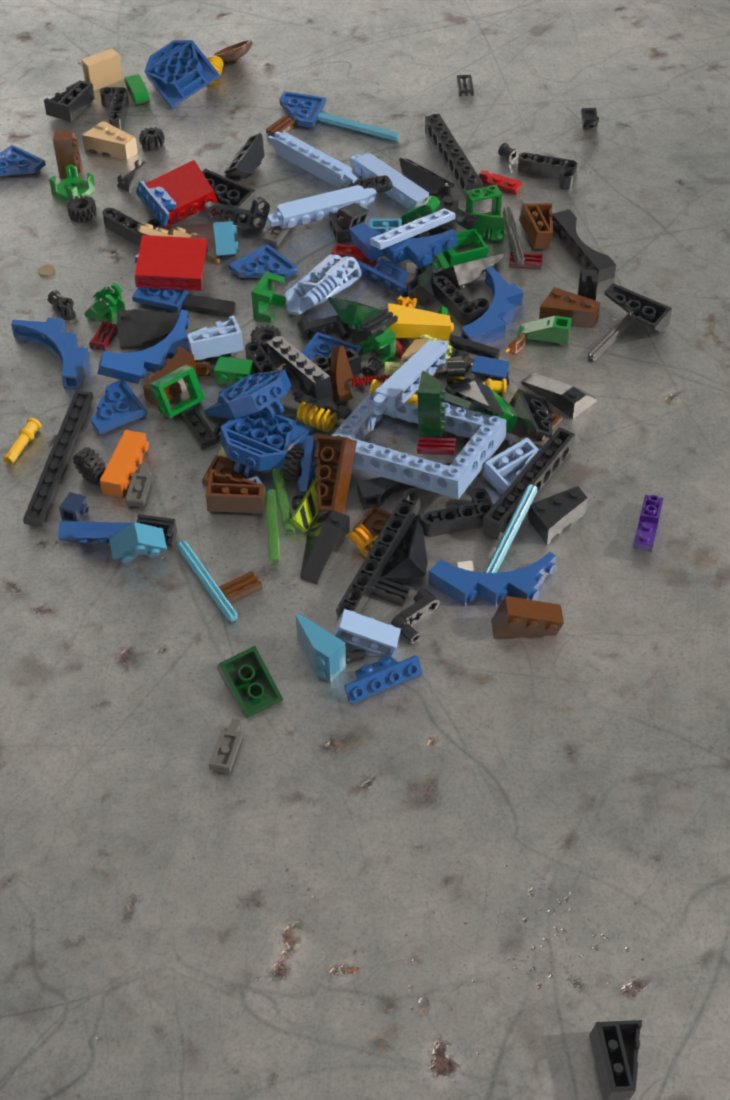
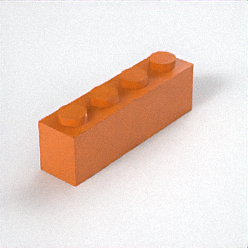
(124, 463)

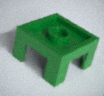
(72, 185)
(264, 295)
(383, 343)

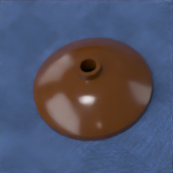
(234, 52)

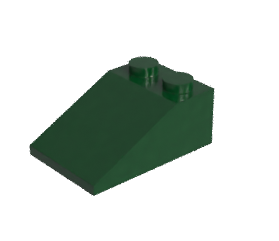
(352, 312)
(249, 682)

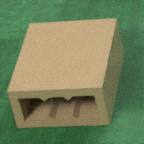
(102, 68)

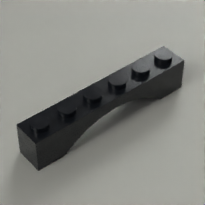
(565, 226)
(422, 284)
(314, 378)
(379, 490)

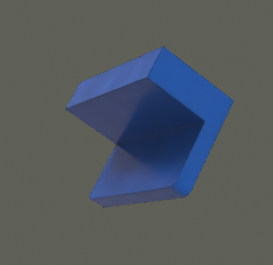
(491, 367)

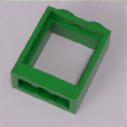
(483, 194)
(466, 238)
(192, 385)

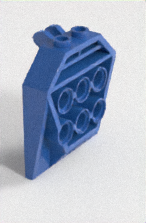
(179, 71)
(252, 395)
(261, 441)

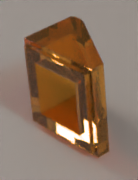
(516, 345)
(203, 368)

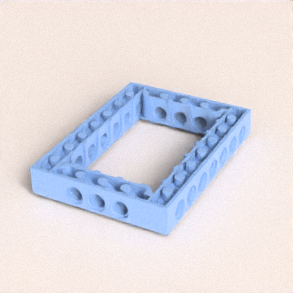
(485, 432)

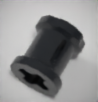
(508, 152)
(52, 300)
(67, 309)
(372, 367)

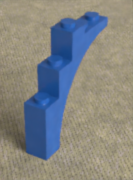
(418, 250)
(493, 322)
(65, 345)
(133, 365)
(493, 587)

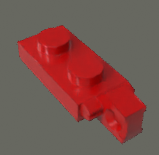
(504, 183)
(351, 251)

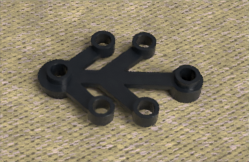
(300, 396)

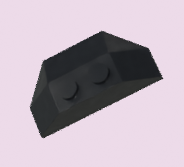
(247, 158)
(423, 177)

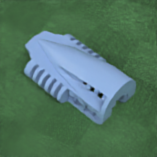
(316, 288)

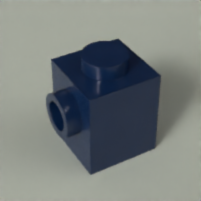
(74, 507)

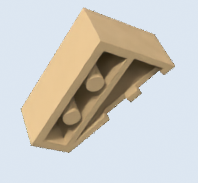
(110, 140)

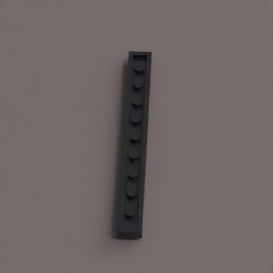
(58, 458)

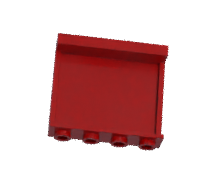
(188, 190)
(171, 262)

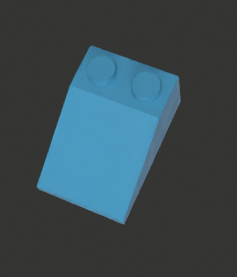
(321, 648)

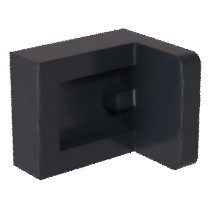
(589, 117)
(466, 219)

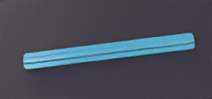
(357, 126)
(511, 529)
(207, 581)

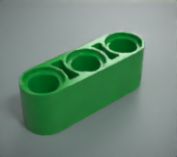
(137, 89)
(420, 209)

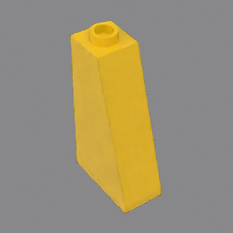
(417, 322)

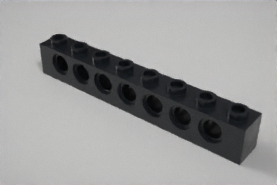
(451, 154)
(535, 473)

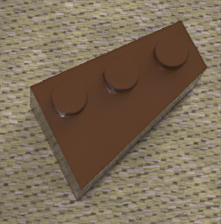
(66, 152)
(537, 224)
(567, 304)
(180, 359)
(234, 495)
(526, 618)

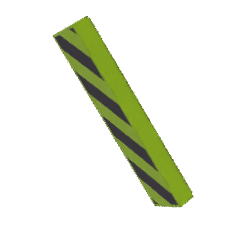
(307, 509)

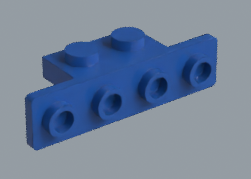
(157, 201)
(388, 274)
(89, 531)
(381, 676)

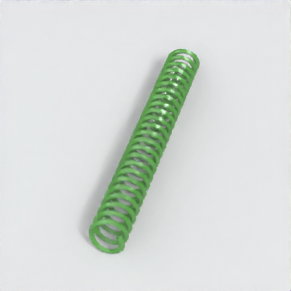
(286, 503)
(273, 530)

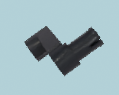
(309, 329)
(424, 605)

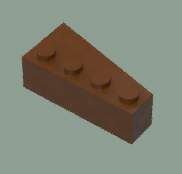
(334, 471)

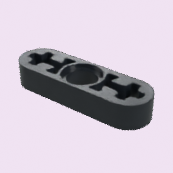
(378, 187)

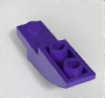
(648, 523)

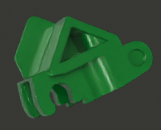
(106, 304)

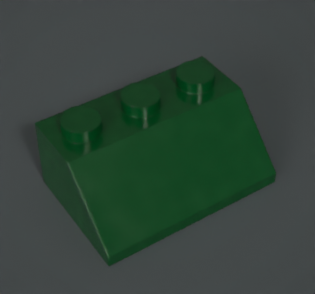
(430, 407)

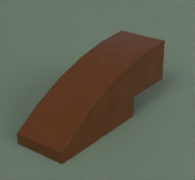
(340, 375)

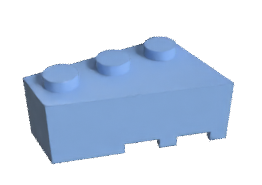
(216, 341)
(507, 465)
(366, 634)

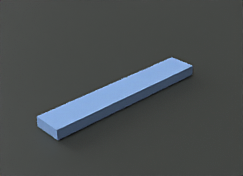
(412, 229)

